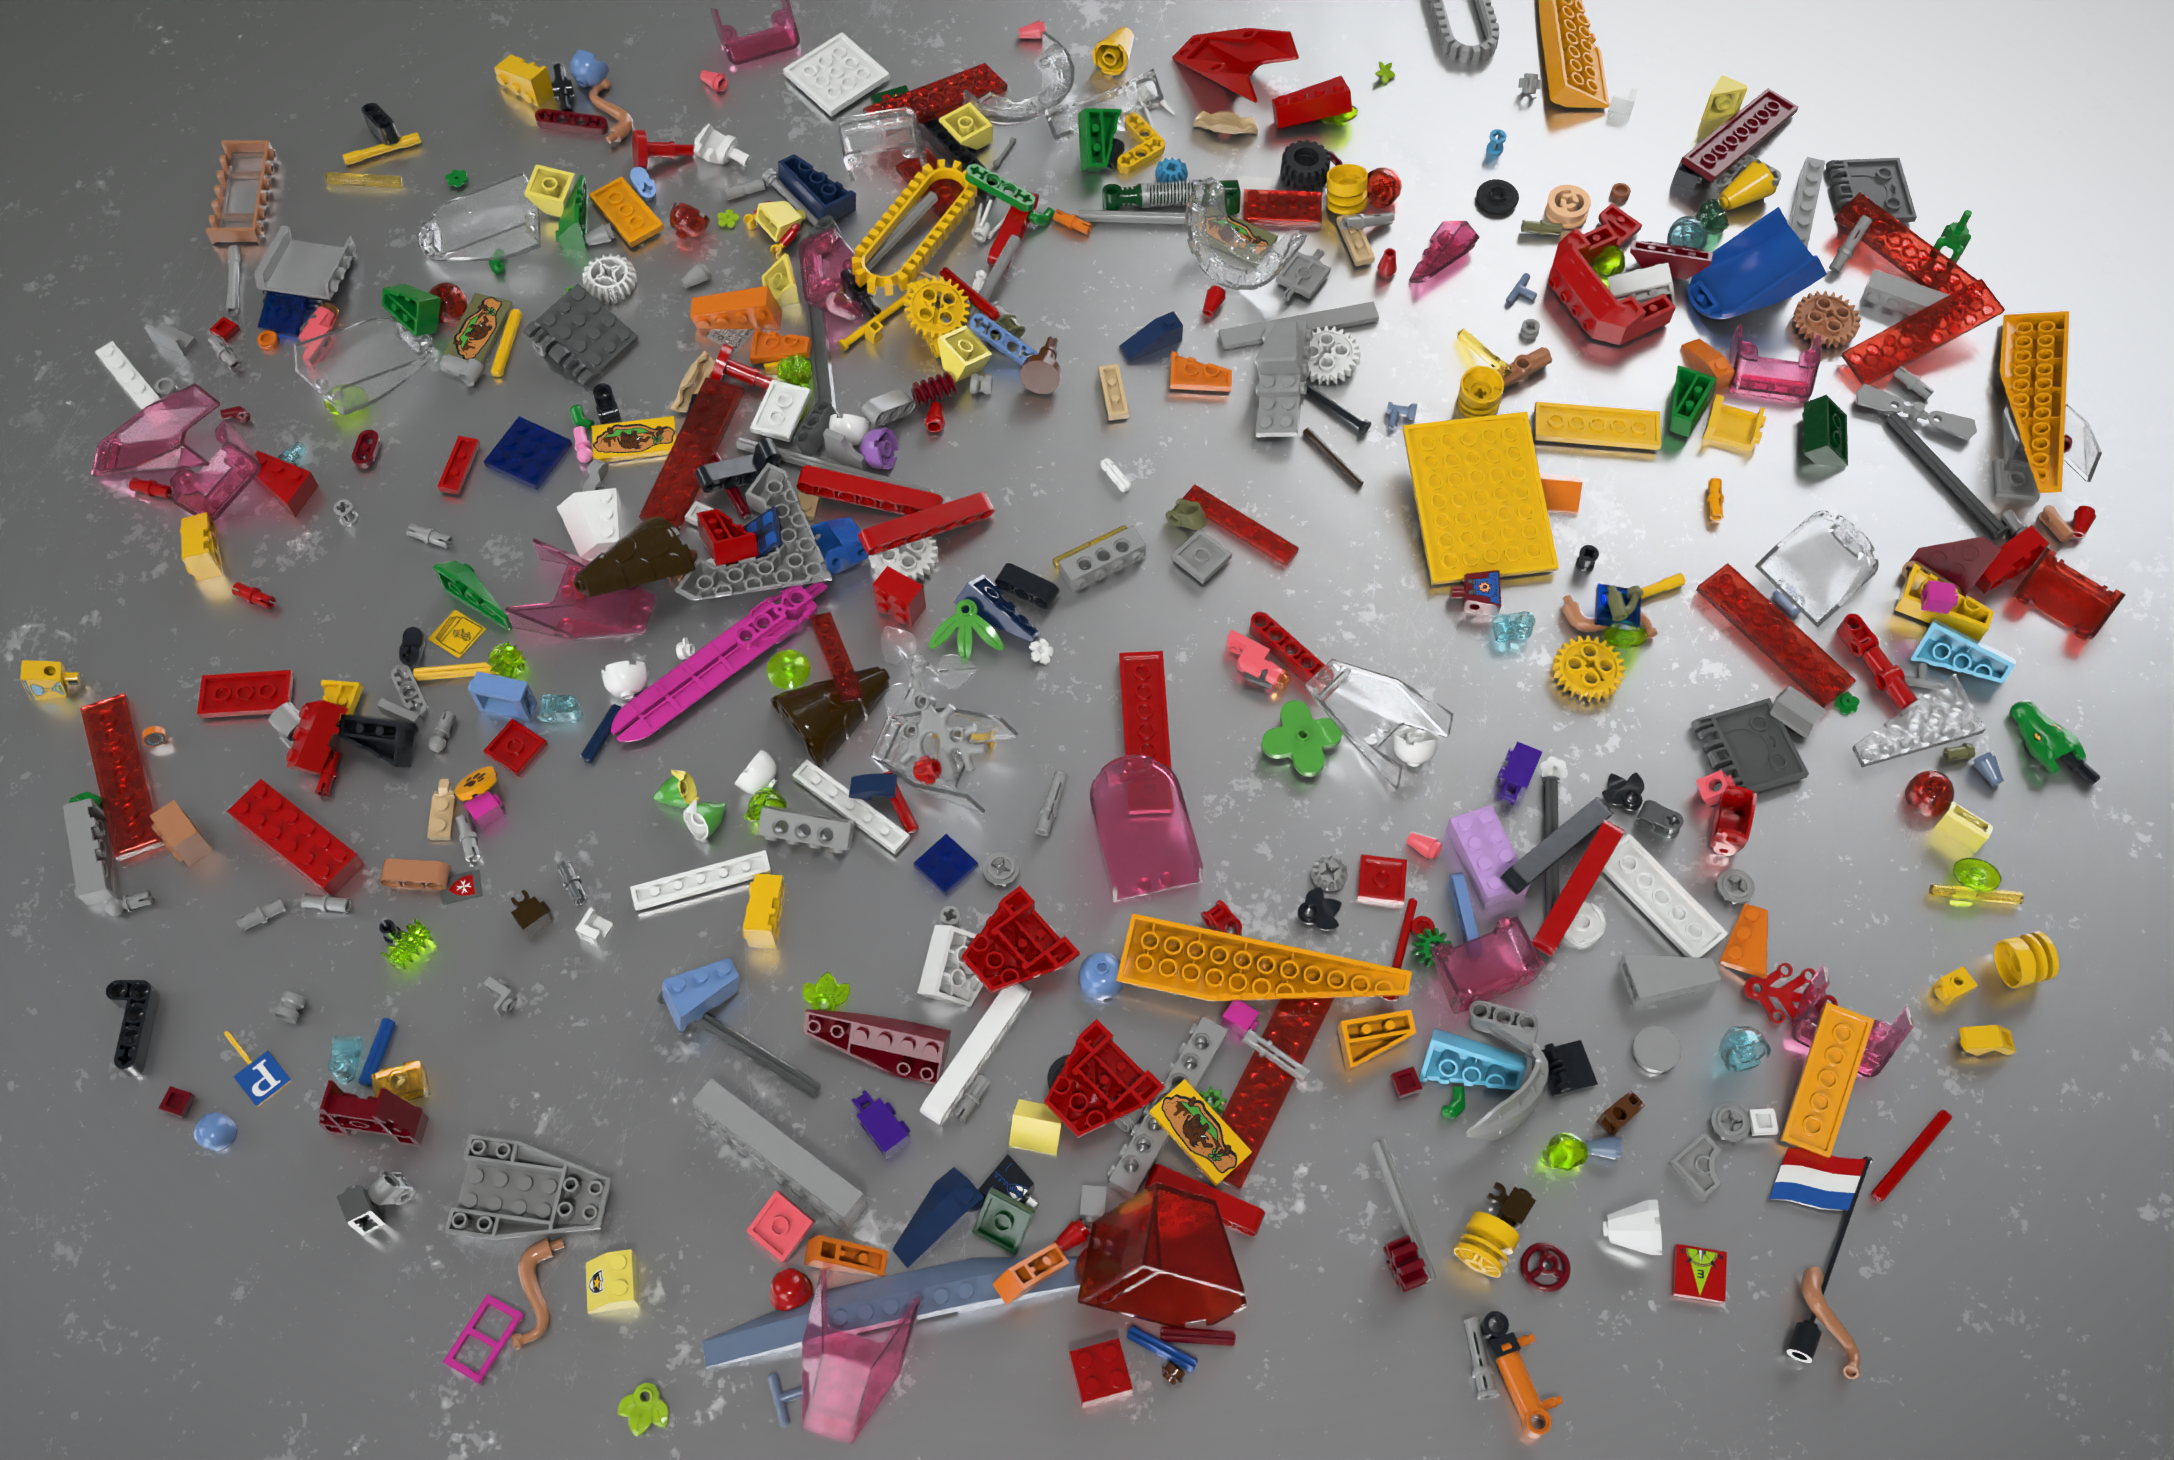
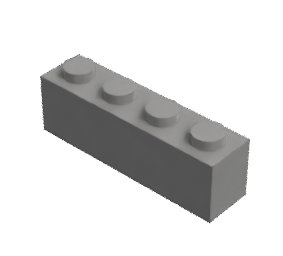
(1899, 293)

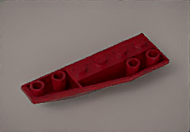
(883, 1042)

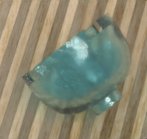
(1688, 232)
(1743, 1048)

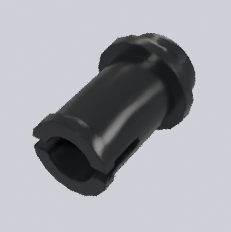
(389, 931)

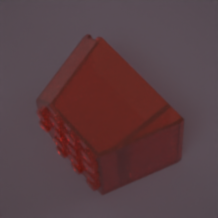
(1163, 1260)

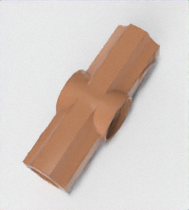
(1527, 364)

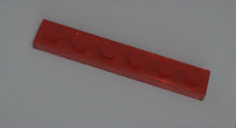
(1243, 526)
(836, 657)

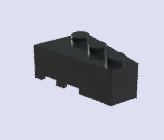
(381, 736)

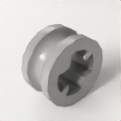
(1530, 333)

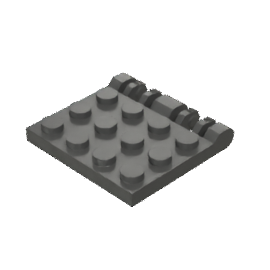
(1877, 179)
(583, 333)
(1752, 745)

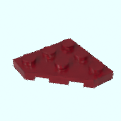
(1960, 560)

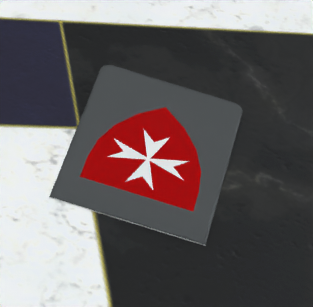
(462, 887)

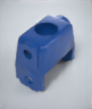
(839, 544)

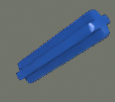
(377, 1051)
(1162, 1348)

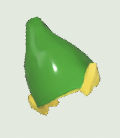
(677, 790)

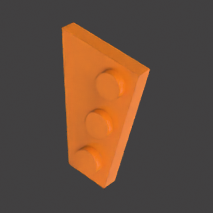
(773, 347)
(1193, 375)
(1748, 943)

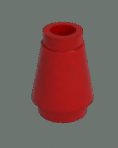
(1388, 263)
(1213, 300)
(935, 418)
(2082, 520)
(1072, 1236)

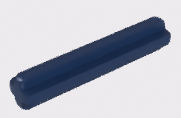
(600, 735)

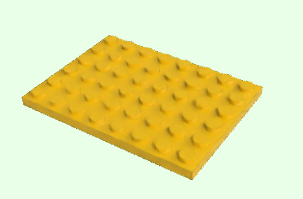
(1479, 497)

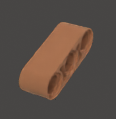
(415, 874)

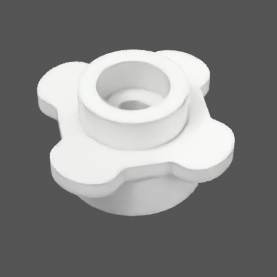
(685, 649)

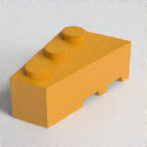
(1373, 1035)

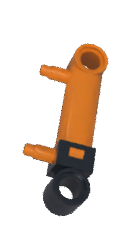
(1505, 1352)

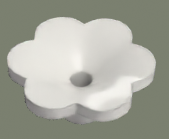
(1549, 768)

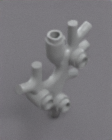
(949, 738)

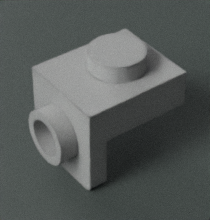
(501, 990)

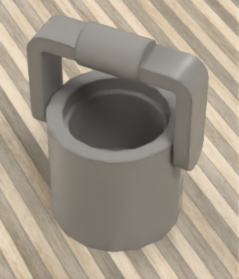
(285, 721)

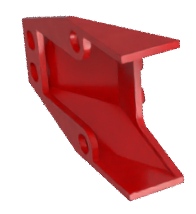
(1235, 54)

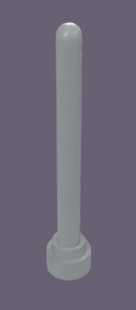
(771, 179)

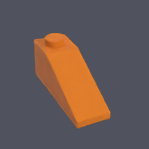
(1709, 362)
(845, 1256)
(1030, 1273)

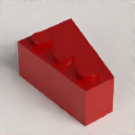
(285, 482)
(725, 539)
(2014, 558)
(313, 736)

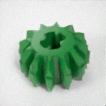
(1429, 937)

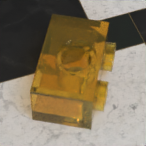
(415, 1082)

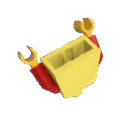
(779, 221)

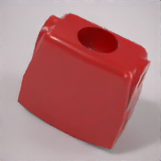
(1733, 825)

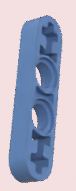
(1005, 338)
(1463, 907)

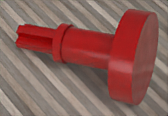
(643, 150)
(726, 366)

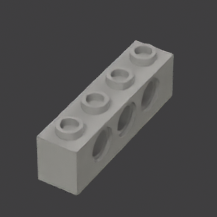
(1107, 549)
(770, 828)

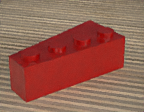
(1313, 103)

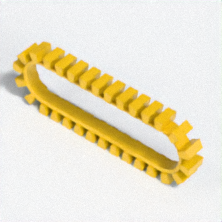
(894, 216)

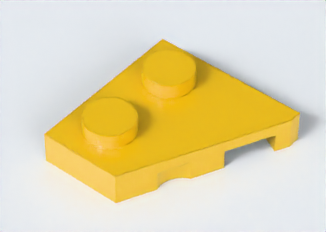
(342, 694)

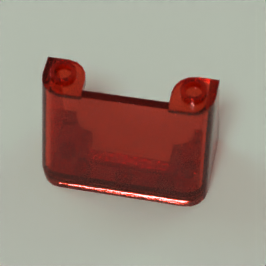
(2068, 595)

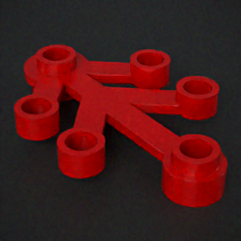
(1784, 994)

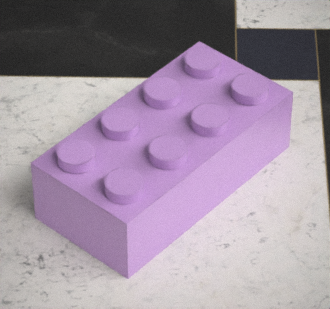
(1484, 854)

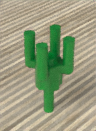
(1955, 236)

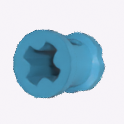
(1499, 142)

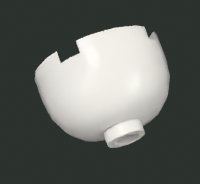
(850, 426)
(624, 679)
(1414, 746)
(758, 774)

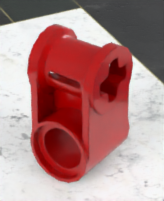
(1857, 635)
(1221, 919)

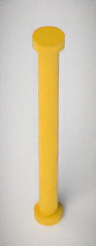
(844, 344)

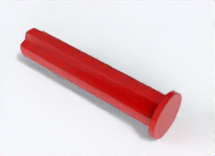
(903, 811)

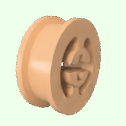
(1569, 198)

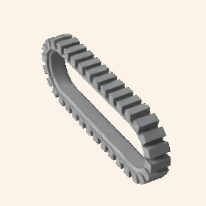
(1453, 46)

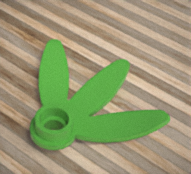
(965, 622)

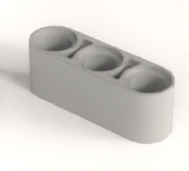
(888, 407)

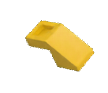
(1985, 1039)

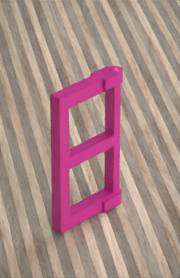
(469, 1330)

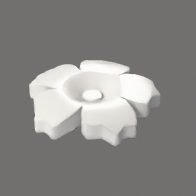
(1041, 651)

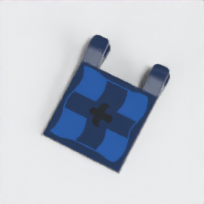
(766, 530)

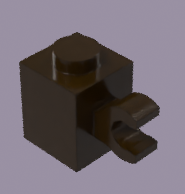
(531, 914)
(1513, 1207)

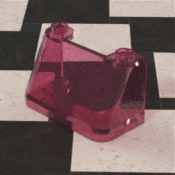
(821, 262)
(222, 480)
(1487, 965)

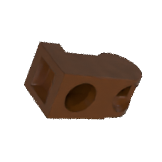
(1620, 1113)

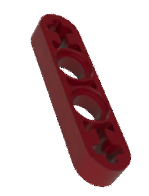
(549, 119)

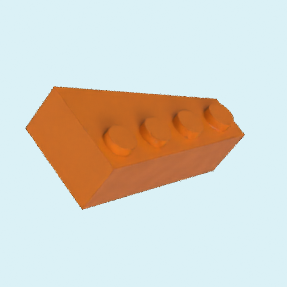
(737, 310)

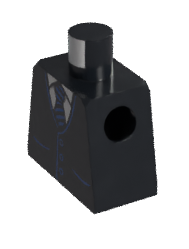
(1011, 1181)

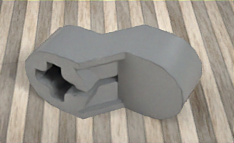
(597, 471)

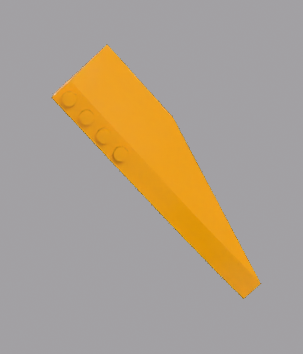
(1571, 56)
(2036, 387)
(1237, 967)

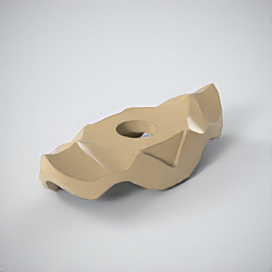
(1226, 122)
(696, 374)

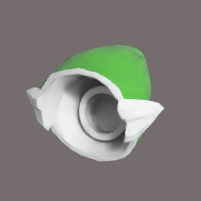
(704, 819)

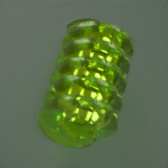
(408, 945)

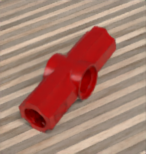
(1889, 677)

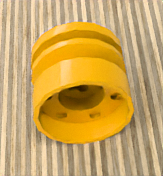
(1347, 189)
(1480, 392)
(2026, 959)
(1486, 1244)

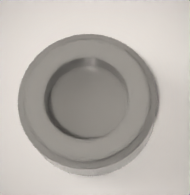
(165, 387)

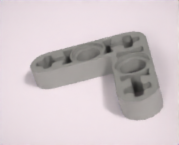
(1738, 168)

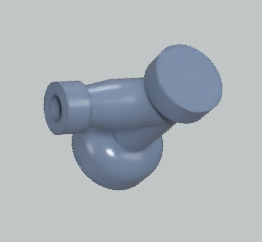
(1395, 410)

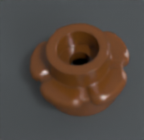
(1173, 1373)

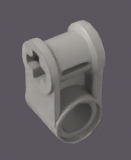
(390, 1189)

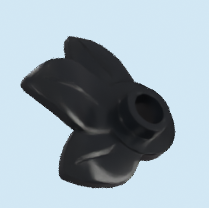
(1623, 789)
(1322, 909)

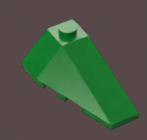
(574, 219)
(464, 584)

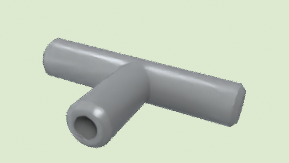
(1922, 680)

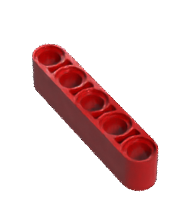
(1013, 224)
(1285, 644)
(1233, 1211)

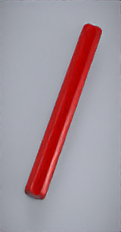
(976, 299)
(1911, 1155)

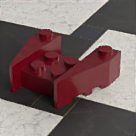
(380, 1115)

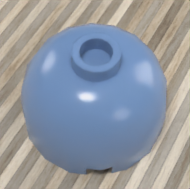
(587, 70)
(1099, 976)

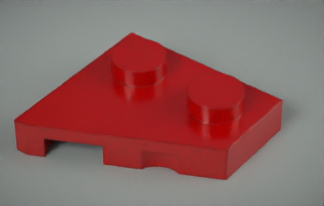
(1620, 222)

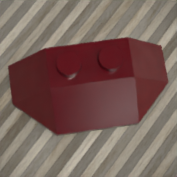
(1682, 260)

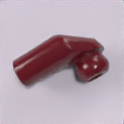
(238, 413)

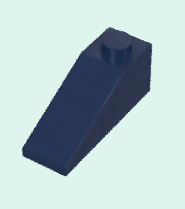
(1155, 336)

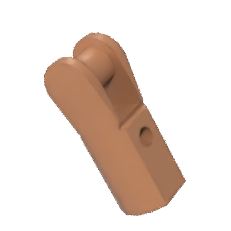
(2055, 523)

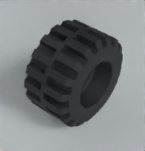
(1305, 154)

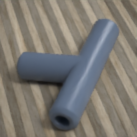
(1520, 289)
(781, 1398)

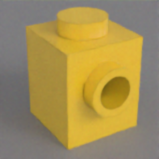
(1954, 986)

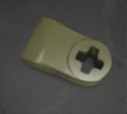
(1010, 324)
(1187, 515)

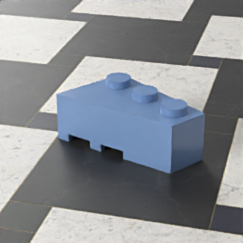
(699, 990)

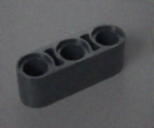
(380, 123)
(1027, 586)

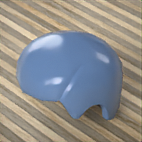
(215, 1131)

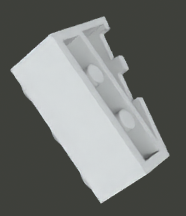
(1643, 284)

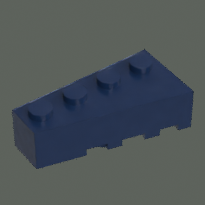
(814, 189)

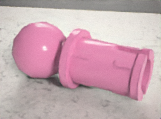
(582, 445)

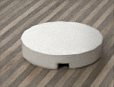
(1587, 926)

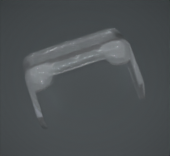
(880, 133)

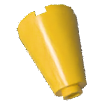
(1114, 51)
(1749, 186)

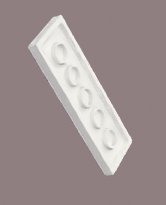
(1663, 899)

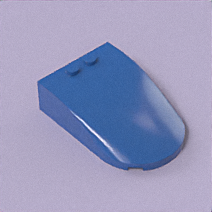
(1755, 270)

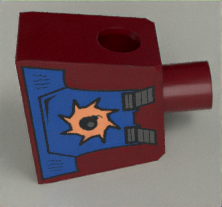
(1479, 592)

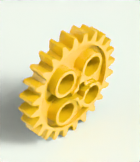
(918, 305)
(1588, 668)

